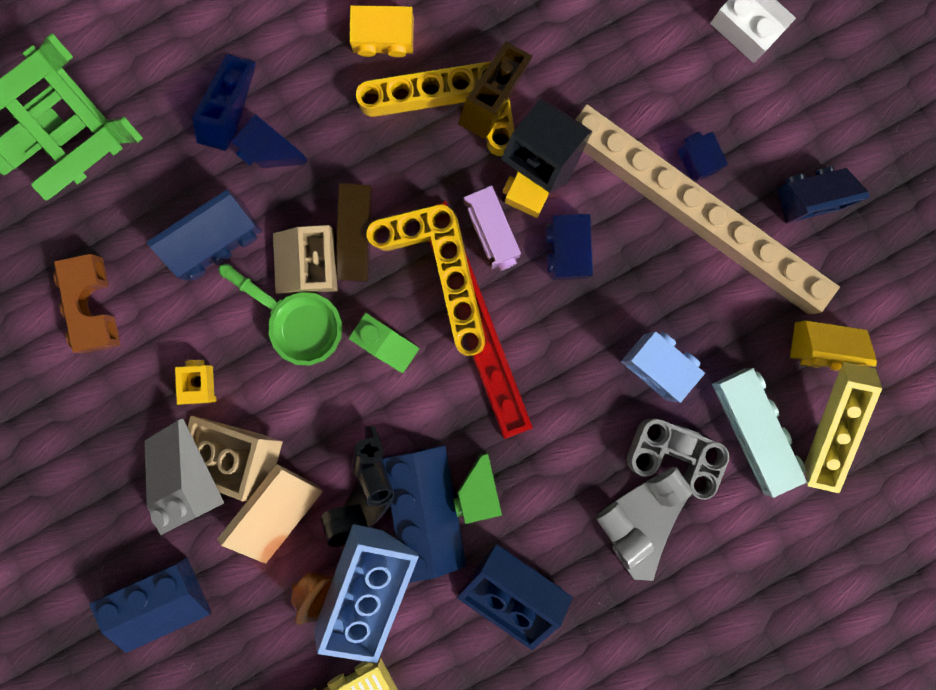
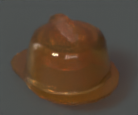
(309, 596)

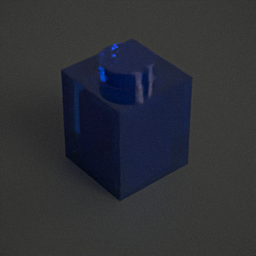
(702, 156)

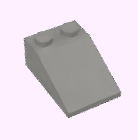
(177, 479)

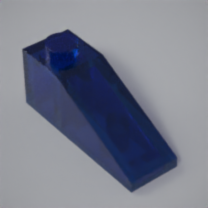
(223, 103)

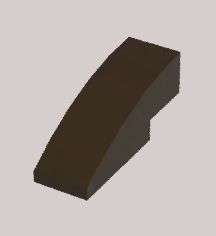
(352, 227)

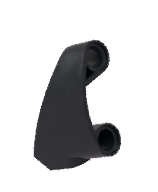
(370, 494)

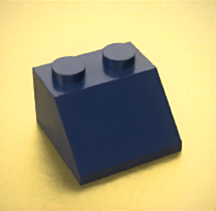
(820, 194)

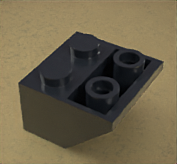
(546, 146)

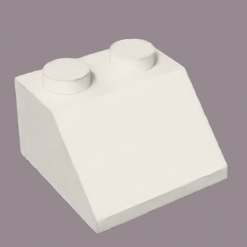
(752, 24)

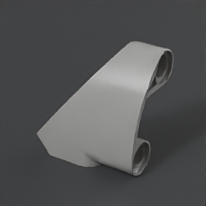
(643, 520)

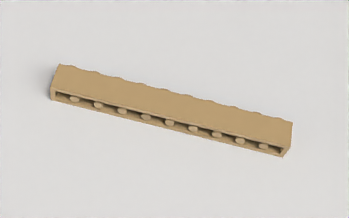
(706, 214)

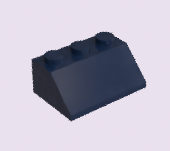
(205, 236)
(515, 598)
(151, 606)

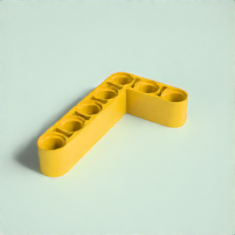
(418, 99)
(446, 267)

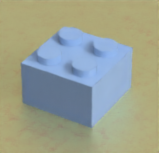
(663, 366)

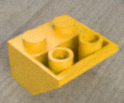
(831, 345)

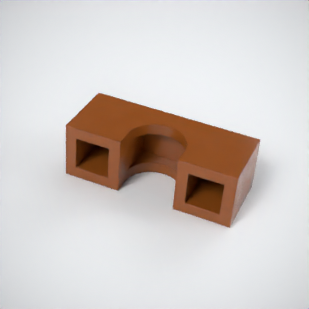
(77, 281)

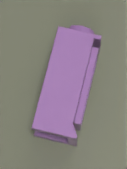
(492, 228)

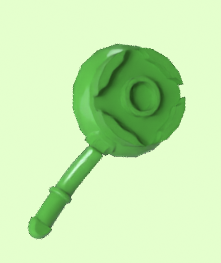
(301, 326)

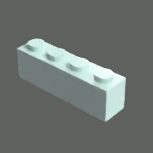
(760, 432)

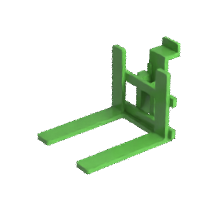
(43, 128)

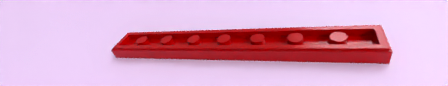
(491, 360)

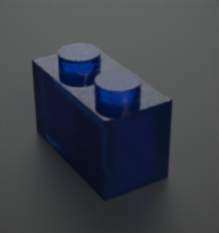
(570, 247)

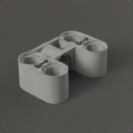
(684, 445)

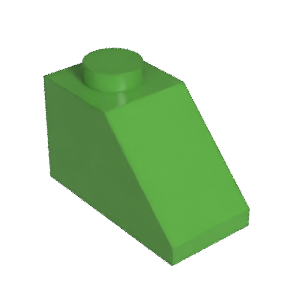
(384, 343)
(478, 493)

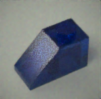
(265, 146)

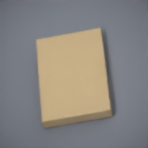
(270, 514)

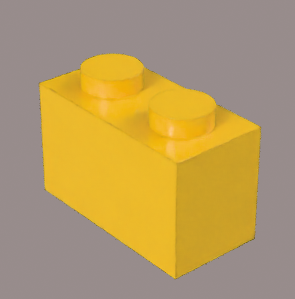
(381, 30)

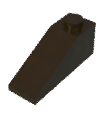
(494, 90)

